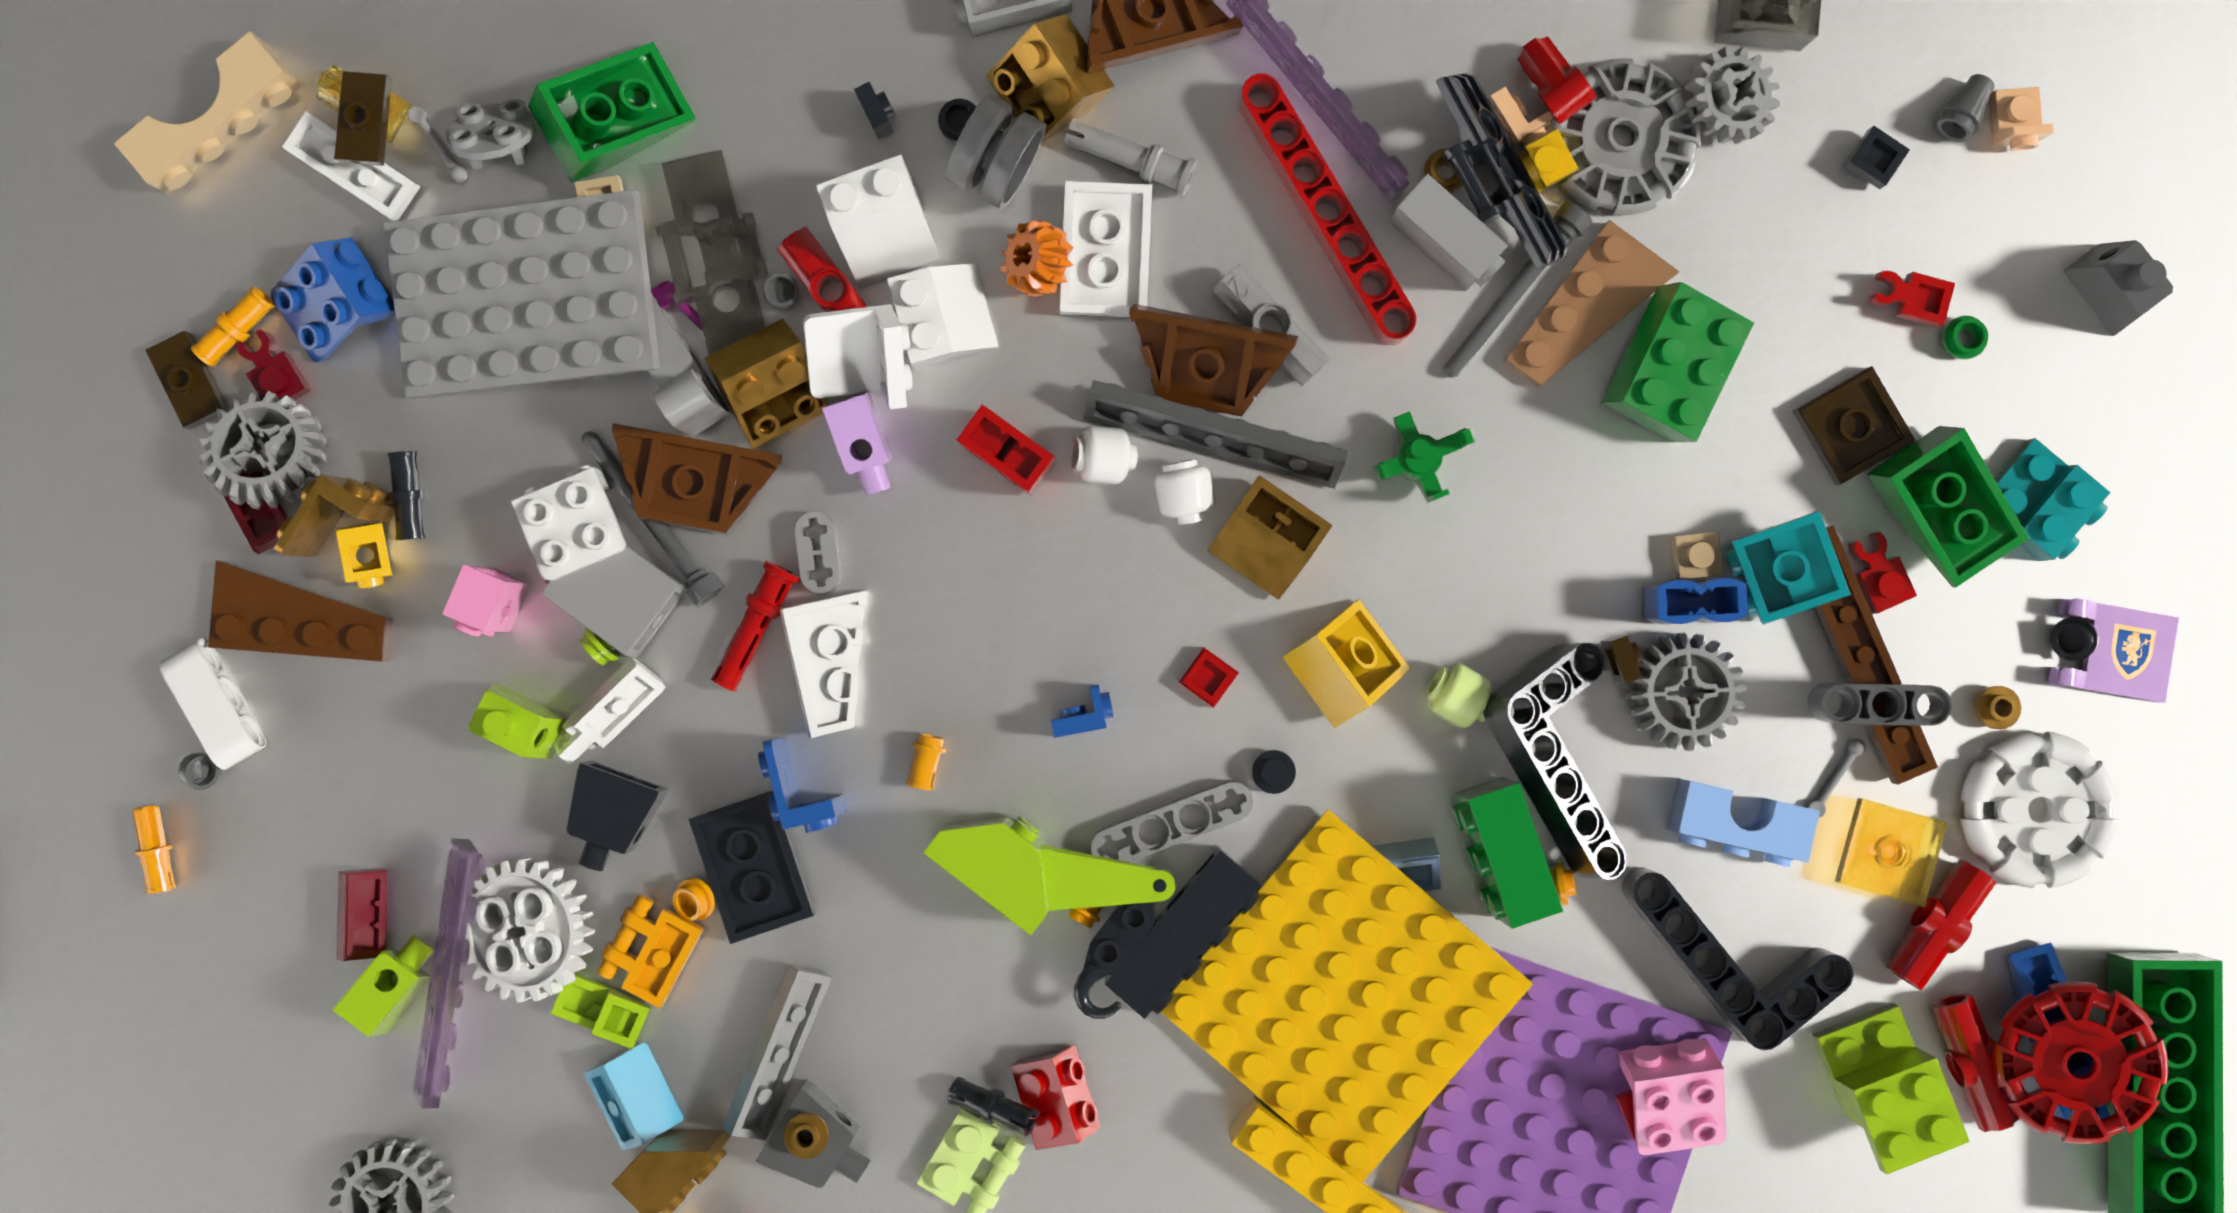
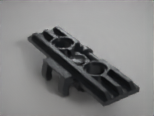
(1488, 143)

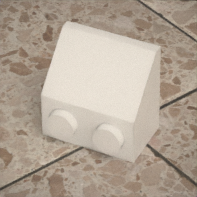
(943, 313)

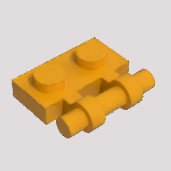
(661, 957)

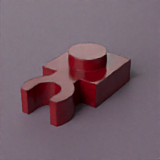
(273, 372)

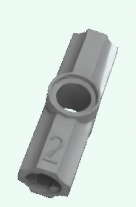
(1251, 303)

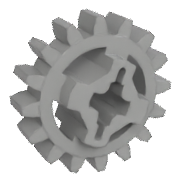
(1732, 95)

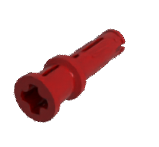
(762, 608)

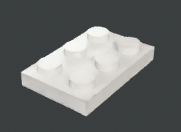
(1111, 247)

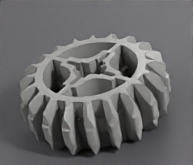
(229, 460)
(1687, 711)
(362, 1184)

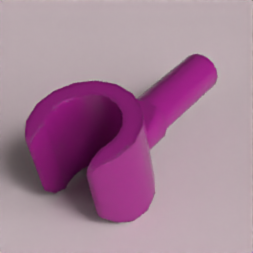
(663, 294)

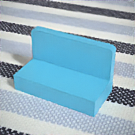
(634, 1097)

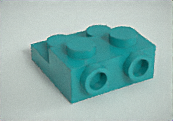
(2050, 499)
(1788, 568)

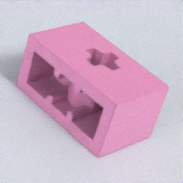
(485, 600)

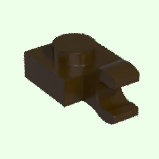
(1622, 659)

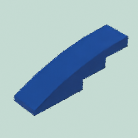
(2031, 973)

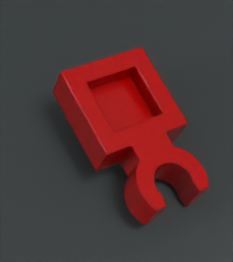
(1919, 297)
(1883, 579)

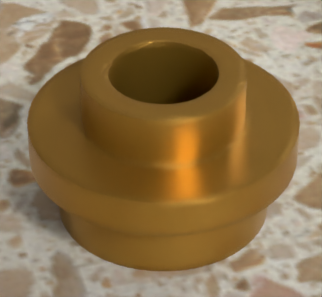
(1431, 166)
(1986, 707)
(816, 1126)

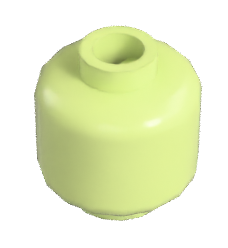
(1459, 695)

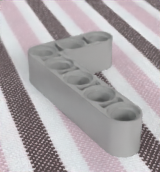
(685, 390)

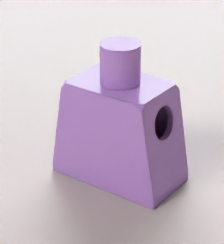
(855, 420)

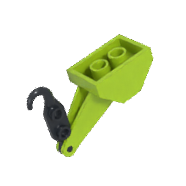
(1027, 879)

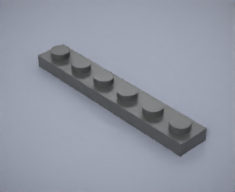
(1215, 434)

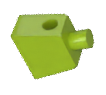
(515, 723)
(373, 1001)

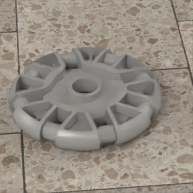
(1651, 137)

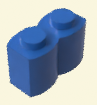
(1695, 601)

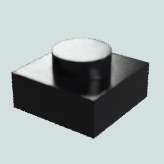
(876, 109)
(1876, 157)

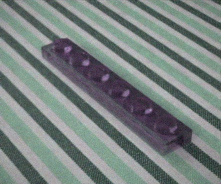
(1329, 104)
(444, 988)

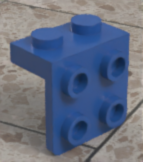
(330, 295)
(786, 802)

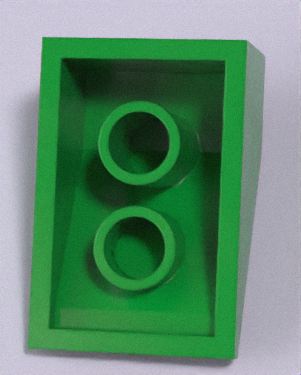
(609, 110)
(1949, 503)

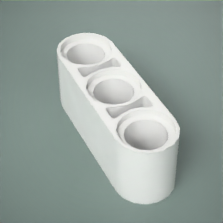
(213, 704)

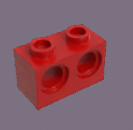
(1006, 449)

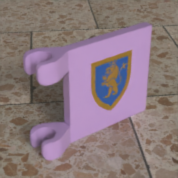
(2130, 655)

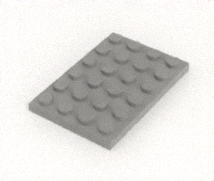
(522, 294)

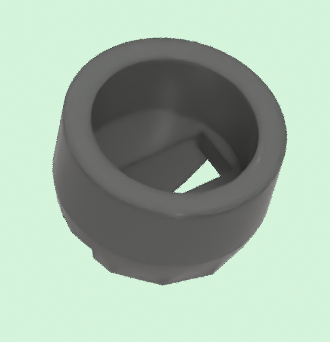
(789, 286)
(205, 768)

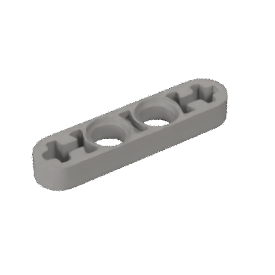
(1169, 818)

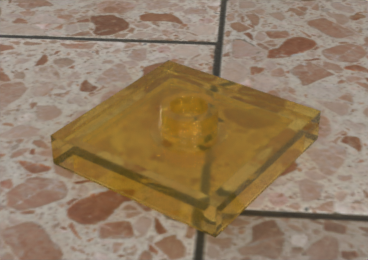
(1891, 852)

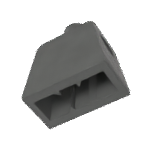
(2120, 282)
(835, 1156)

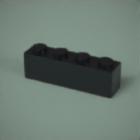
(1183, 931)

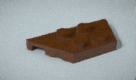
(1148, 28)
(1208, 359)
(690, 478)

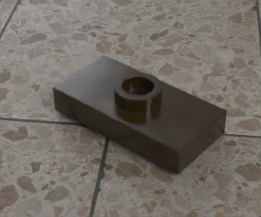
(363, 118)
(186, 380)

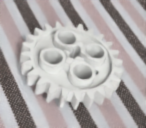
(557, 922)

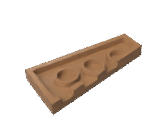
(1594, 296)

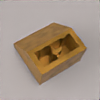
(1049, 75)
(766, 382)
(1269, 537)
(665, 1168)

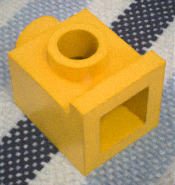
(1548, 160)
(359, 536)

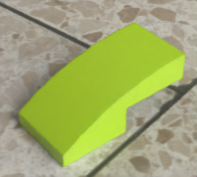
(603, 1009)

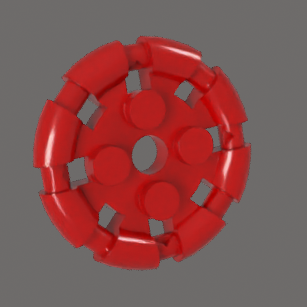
(2074, 1034)

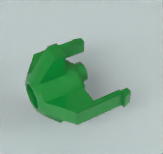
(1421, 456)

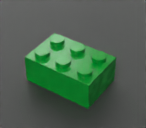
(1677, 362)
(1506, 852)

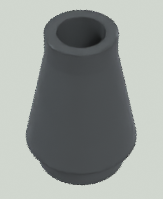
(1965, 110)

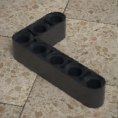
(1552, 759)
(1723, 970)

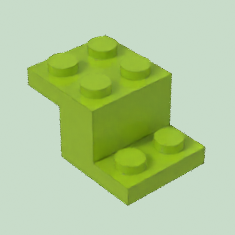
(1891, 1088)

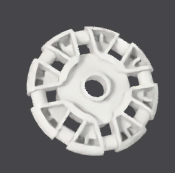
(2064, 816)

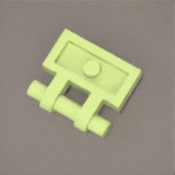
(958, 1157)

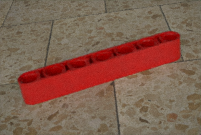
(1327, 189)

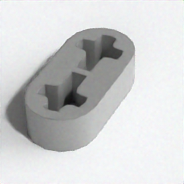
(807, 553)

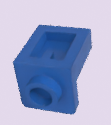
(1076, 720)

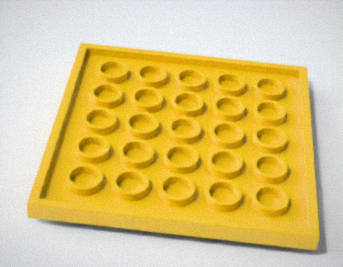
(1345, 996)

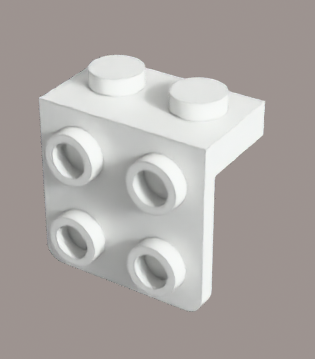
(858, 353)
(570, 522)

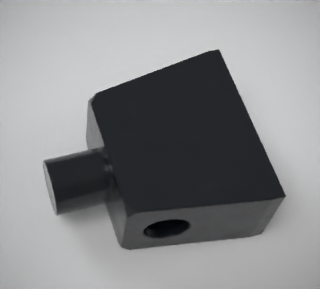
(610, 811)

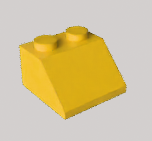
(1346, 664)

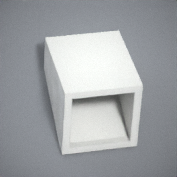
(879, 221)

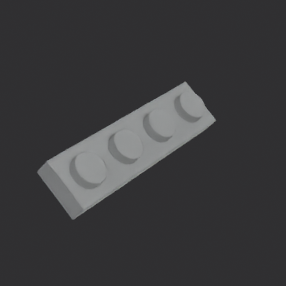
(776, 1052)

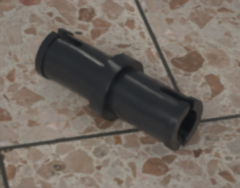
(406, 495)
(992, 1106)

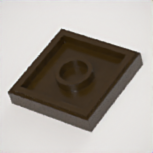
(1854, 425)

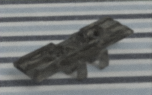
(726, 245)

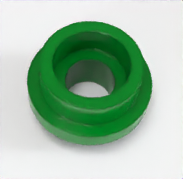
(1976, 333)

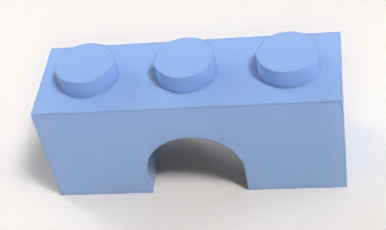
(1779, 830)

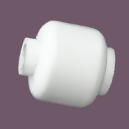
(1103, 455)
(1184, 491)

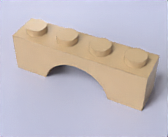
(249, 86)

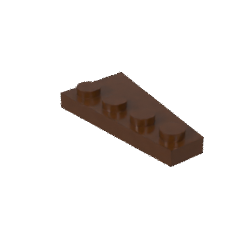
(276, 617)

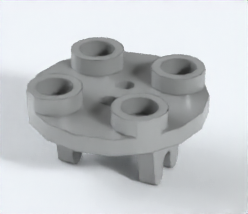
(491, 132)

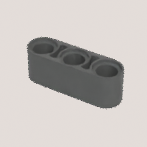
(1899, 707)

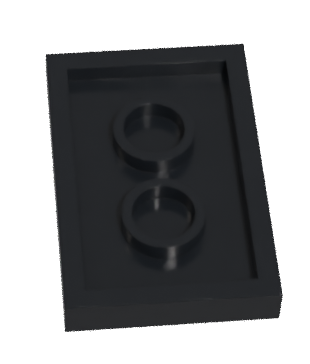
(751, 868)

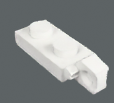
(608, 710)

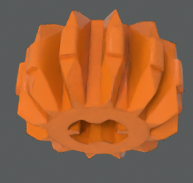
(1036, 258)

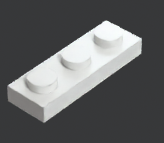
(375, 185)

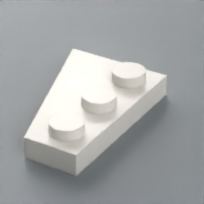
(825, 659)

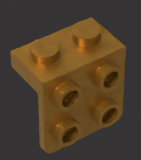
(323, 506)

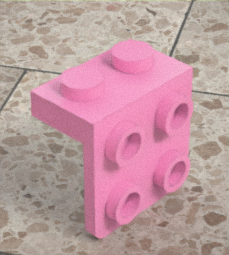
(1676, 1095)

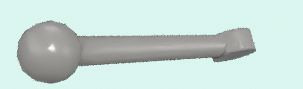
(419, 117)
(1856, 748)

